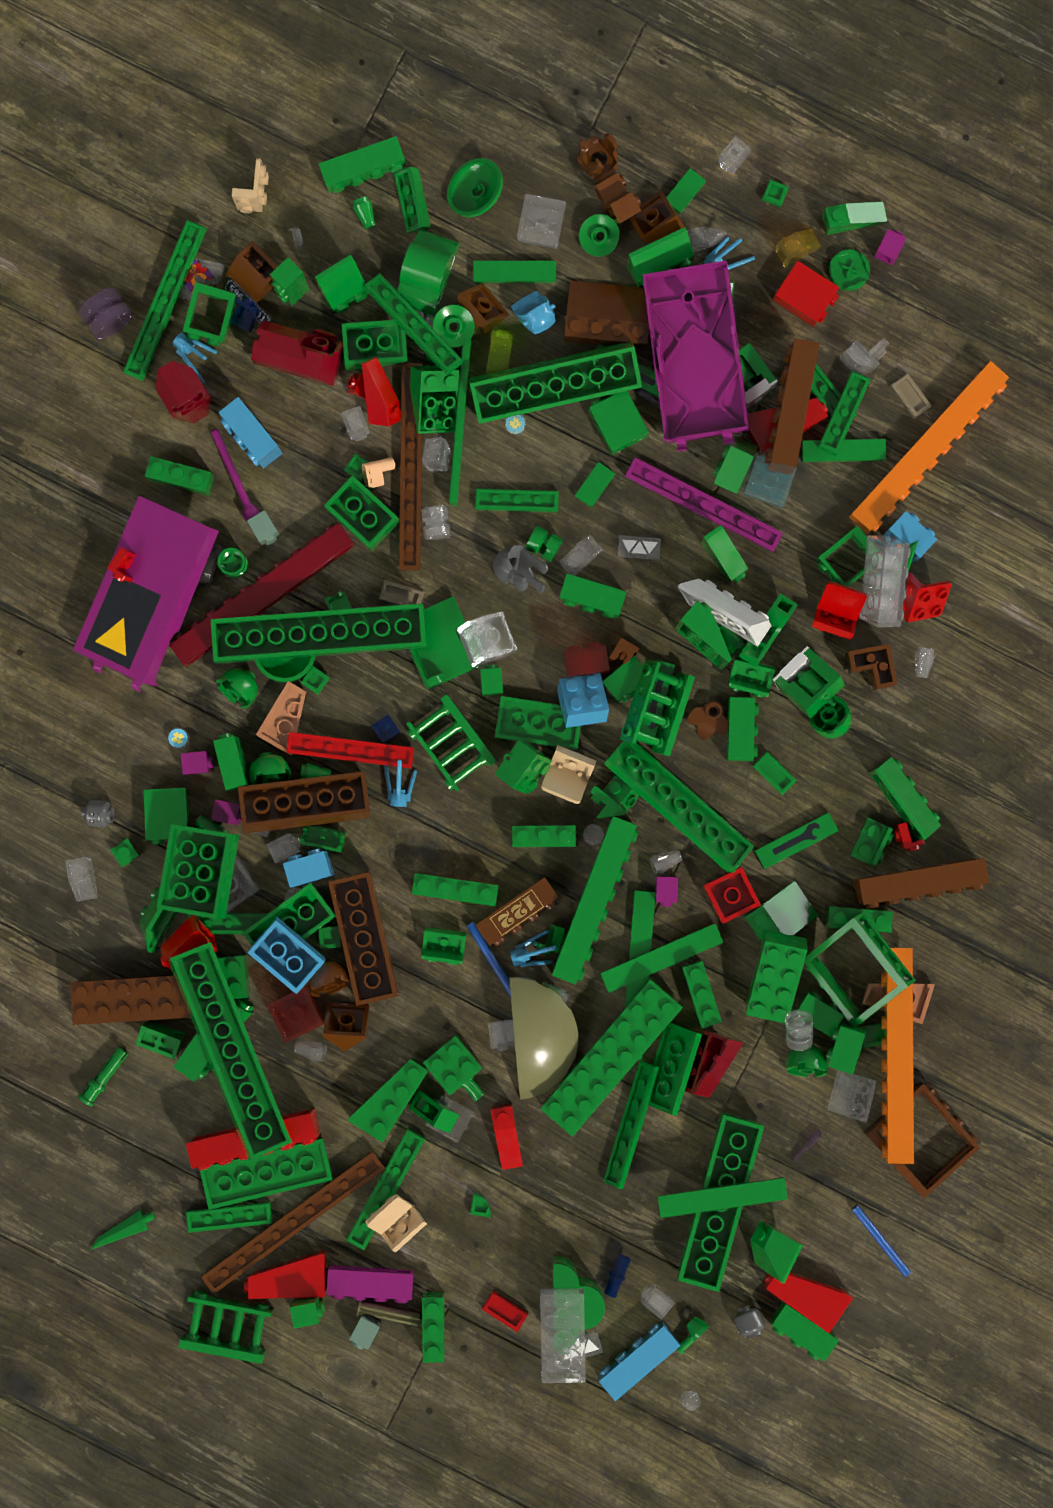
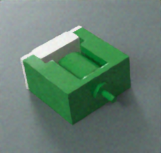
(755, 368)
(813, 686)

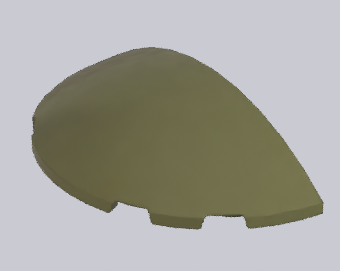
(542, 1035)

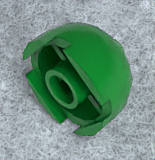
(238, 686)
(832, 721)
(269, 769)
(807, 1062)

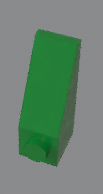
(853, 216)

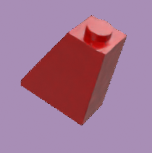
(185, 938)

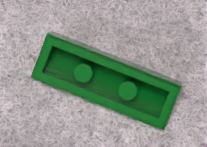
(412, 200)

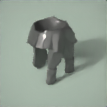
(518, 569)

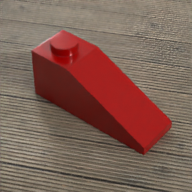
(380, 397)
(506, 1136)

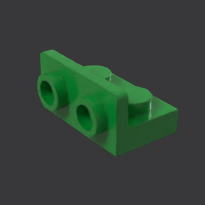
(871, 842)

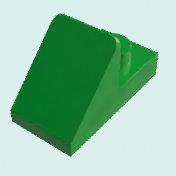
(611, 809)

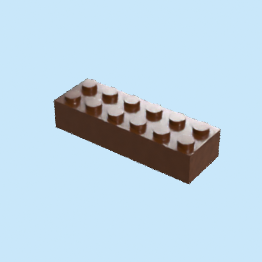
(792, 407)
(304, 802)
(921, 881)
(363, 938)
(127, 1000)

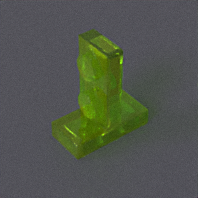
(500, 350)

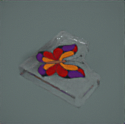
(202, 272)

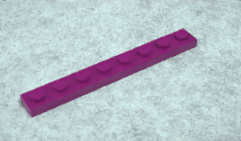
(703, 504)

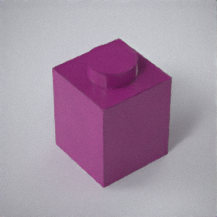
(890, 246)
(196, 763)
(226, 812)
(666, 890)

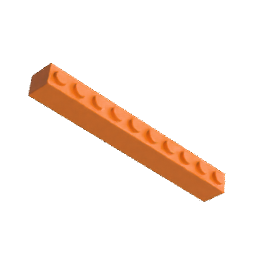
(928, 447)
(898, 1068)

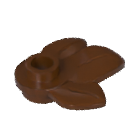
(707, 723)

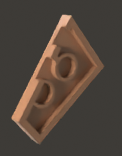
(283, 717)
(921, 998)

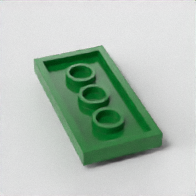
(535, 723)
(675, 1059)

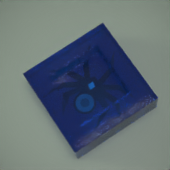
(385, 729)

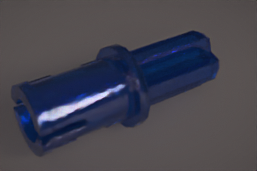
(617, 1276)

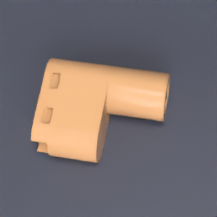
(373, 471)

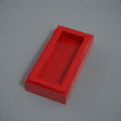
(505, 1311)

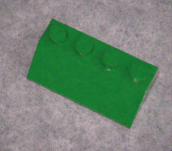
(905, 799)
(302, 912)

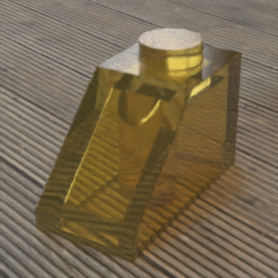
(797, 246)

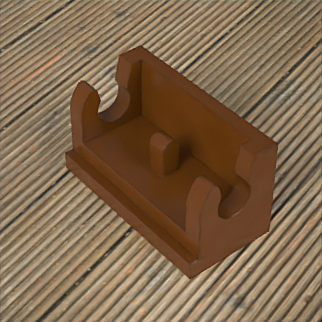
(624, 650)

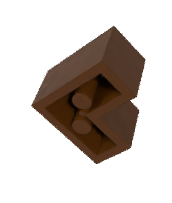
(615, 198)
(877, 661)

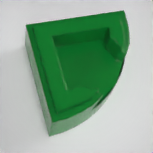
(480, 1206)

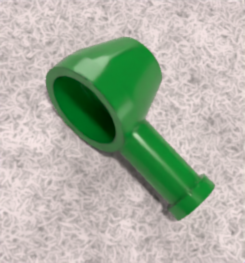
(696, 1328)

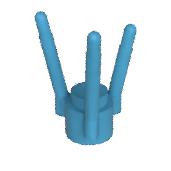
(713, 257)
(186, 345)
(398, 797)
(521, 956)

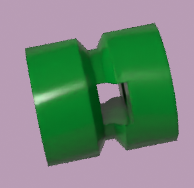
(544, 543)
(233, 563)

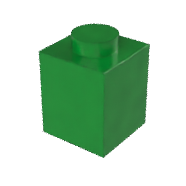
(491, 680)

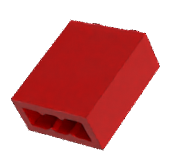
(806, 294)

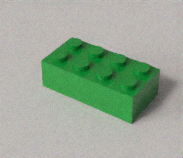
(776, 976)

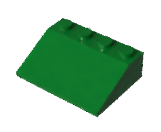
(702, 632)
(198, 871)

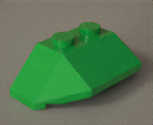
(154, 922)

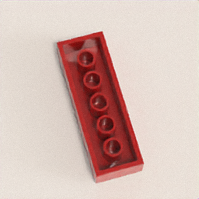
(226, 1144)

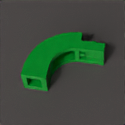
(778, 616)

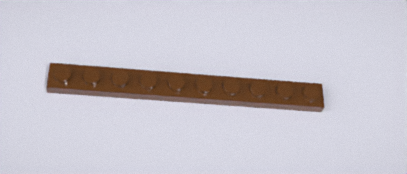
(409, 480)
(293, 1222)

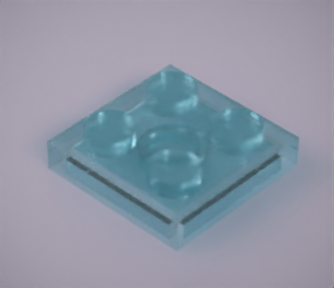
(768, 485)

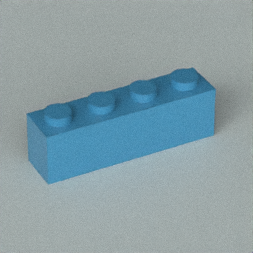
(638, 1361)

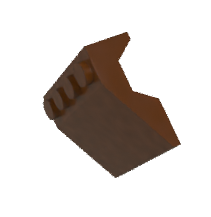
(606, 315)

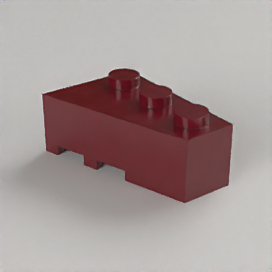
(711, 1062)

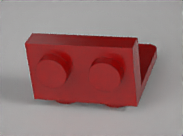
(924, 600)
(839, 610)

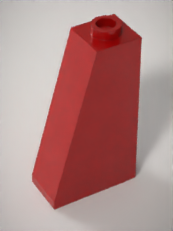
(761, 423)
(291, 1279)
(811, 1298)

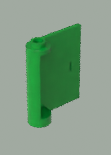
(444, 653)

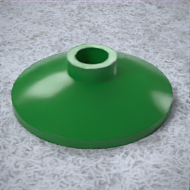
(589, 235)
(464, 322)

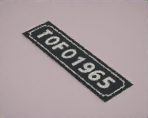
(232, 286)

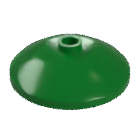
(475, 187)
(286, 669)

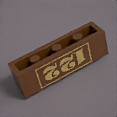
(517, 911)

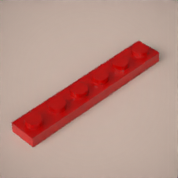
(349, 750)

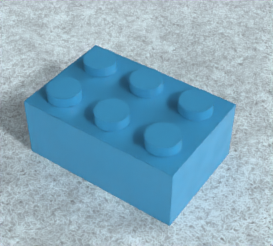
(249, 433)
(286, 955)

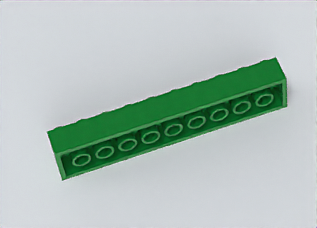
(318, 633)
(229, 1051)

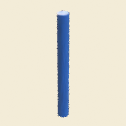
(489, 956)
(881, 1240)

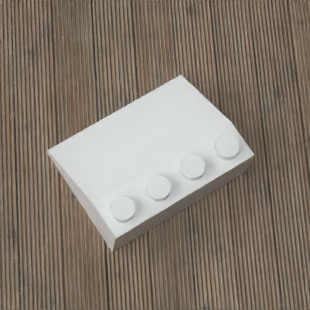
(727, 611)

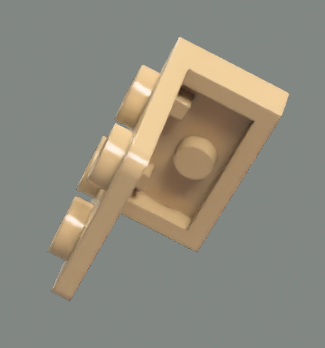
(253, 200)
(568, 774)
(396, 1222)

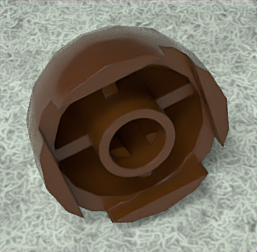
(329, 978)

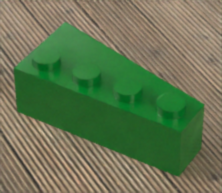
(385, 1106)

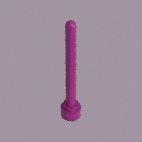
(249, 510)

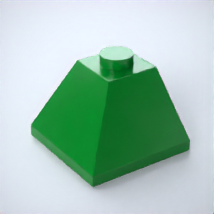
(774, 1251)

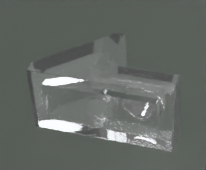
(581, 555)

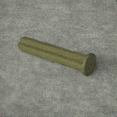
(388, 1313)

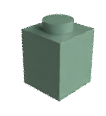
(263, 528)
(365, 1332)

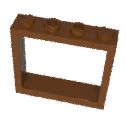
(953, 1164)

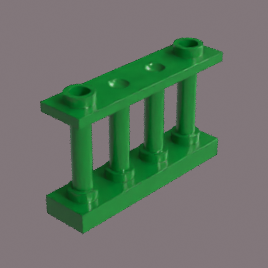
(672, 714)
(471, 741)
(212, 1344)

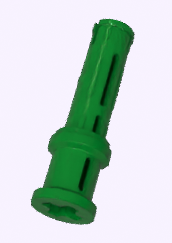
(97, 1084)

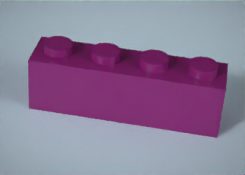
(370, 1283)

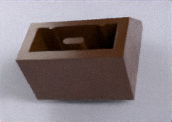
(252, 271)

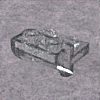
(852, 1095)

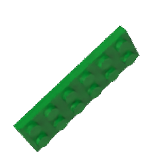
(266, 1174)

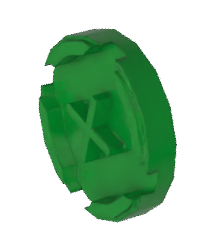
(849, 270)

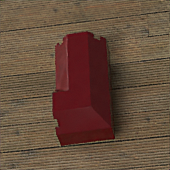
(297, 352)
(182, 392)

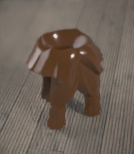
(595, 169)

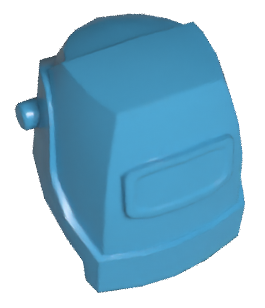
(535, 312)

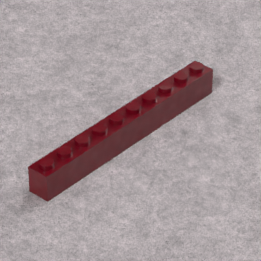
(266, 591)

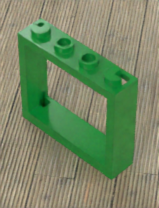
(883, 954)

